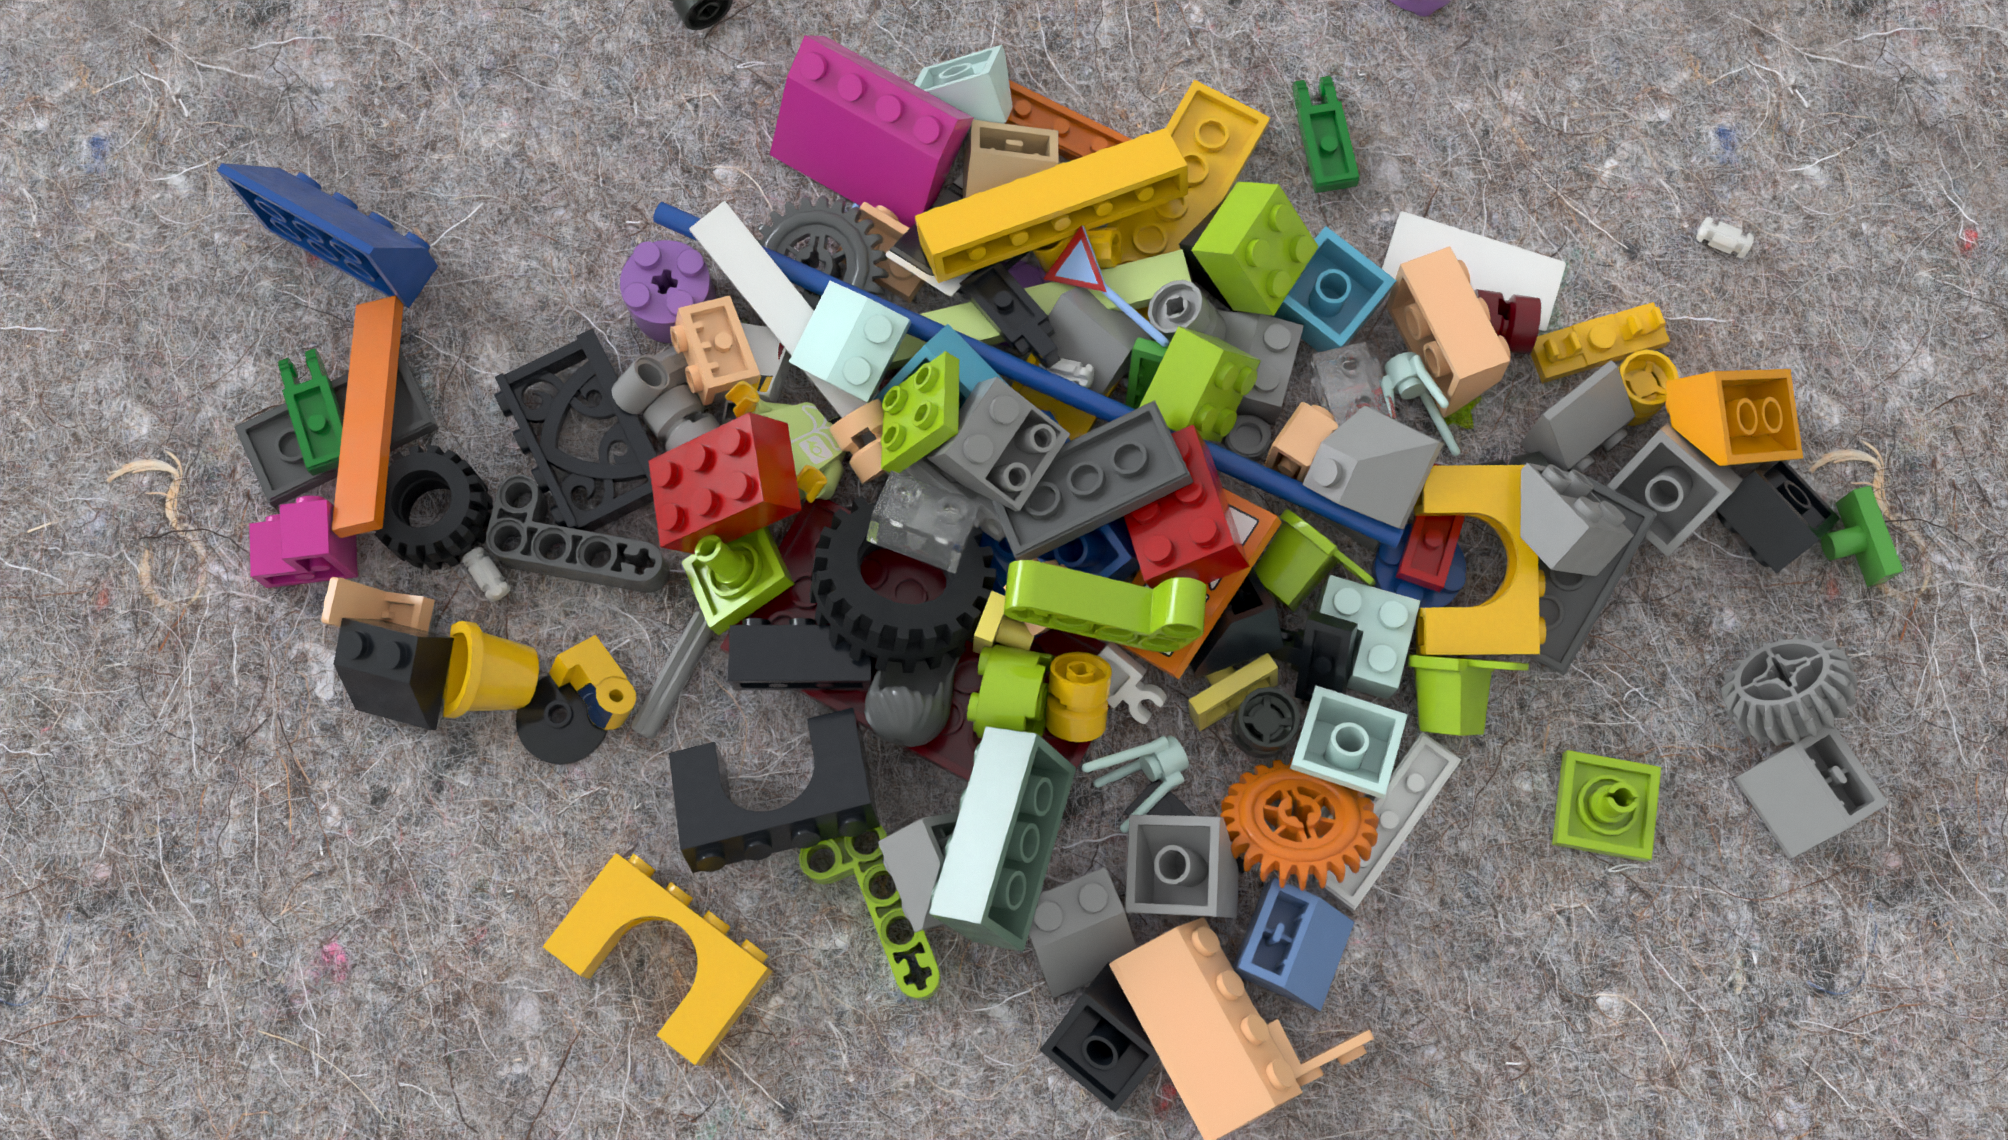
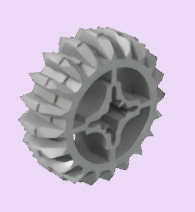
(1789, 689)

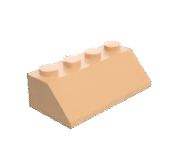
(1205, 1029)

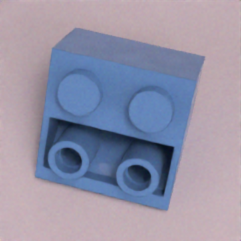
(1293, 944)

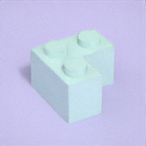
(1381, 636)

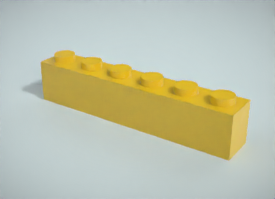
(1052, 204)

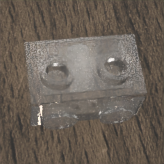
(1347, 381)
(923, 521)

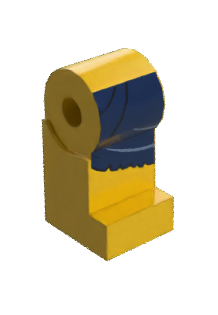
(597, 682)

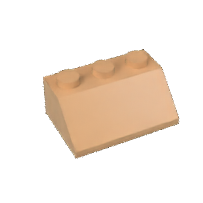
(1448, 327)

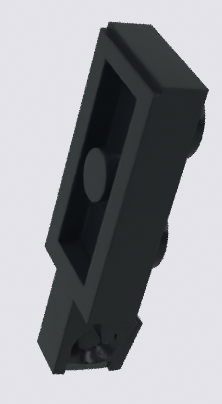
(1012, 312)

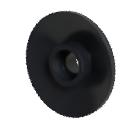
(563, 741)

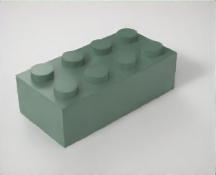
(1003, 839)

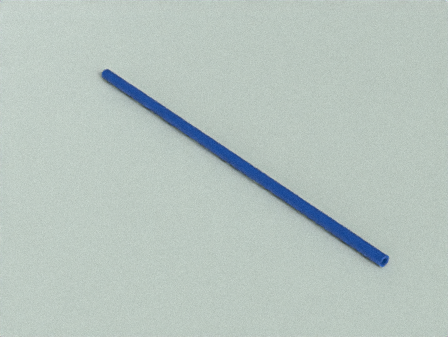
(1072, 393)

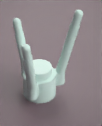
(1410, 379)
(1158, 759)

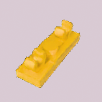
(1598, 342)

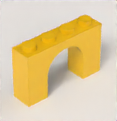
(1509, 618)
(627, 897)

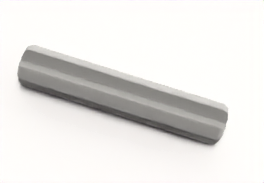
(673, 677)

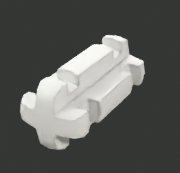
(1724, 237)
(1073, 371)
(486, 574)

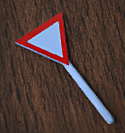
(1080, 268)

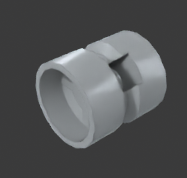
(1184, 306)
(678, 417)

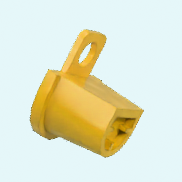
(487, 672)

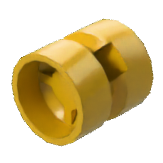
(1645, 384)
(1078, 696)

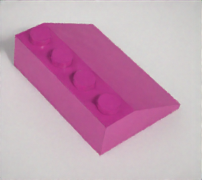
(865, 130)

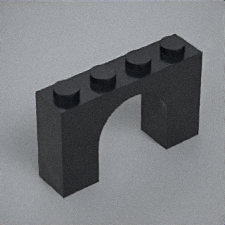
(832, 805)

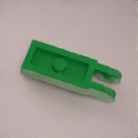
(1325, 138)
(313, 413)

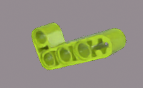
(1106, 608)
(883, 911)

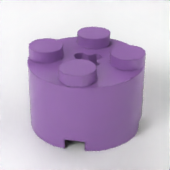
(658, 270)

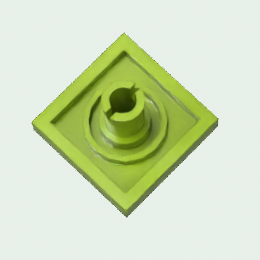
(920, 413)
(736, 576)
(1606, 806)

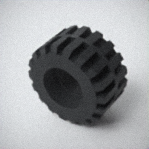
(457, 530)

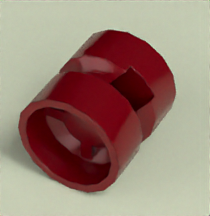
(1514, 319)

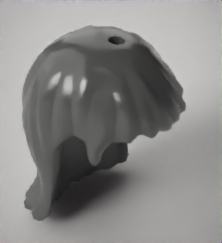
(911, 706)

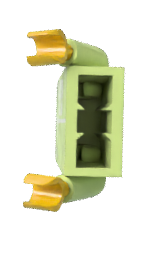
(813, 447)

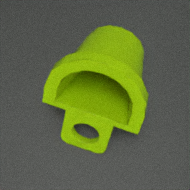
(1300, 560)
(1454, 692)

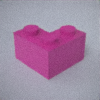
(300, 546)

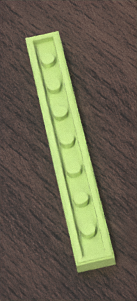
(1132, 281)

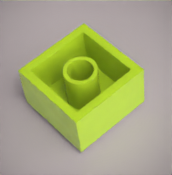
(1255, 247)
(1201, 383)

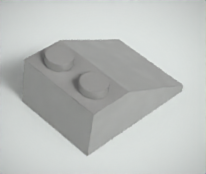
(1273, 343)

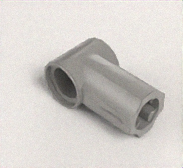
(648, 379)

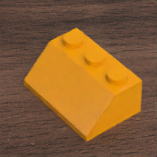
(1737, 415)

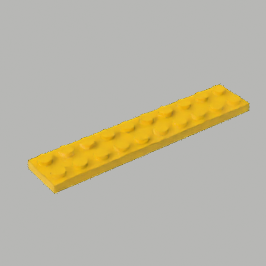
(1216, 142)

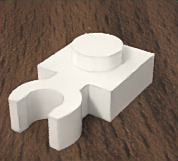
(1127, 685)

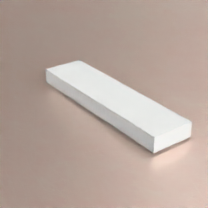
(1408, 795)

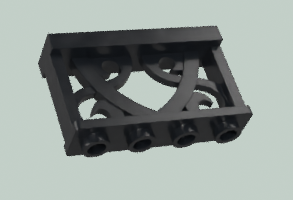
(593, 376)

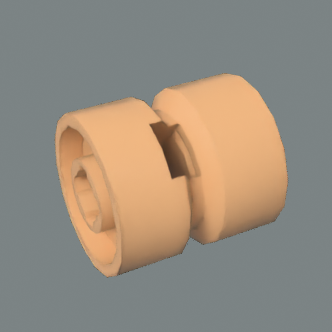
(849, 433)

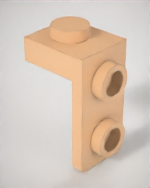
(357, 600)
(1310, 1068)

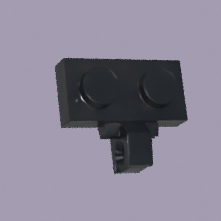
(1319, 653)

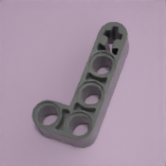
(580, 544)

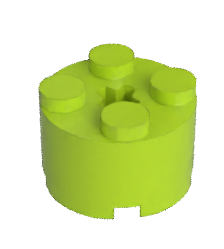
(1011, 690)

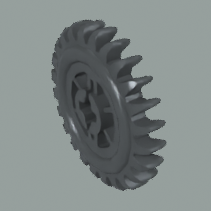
(824, 223)

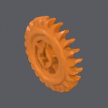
(1296, 841)

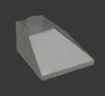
(1374, 466)

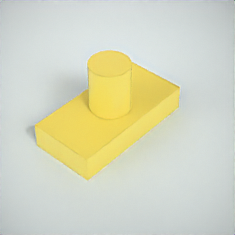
(999, 628)
(1230, 689)

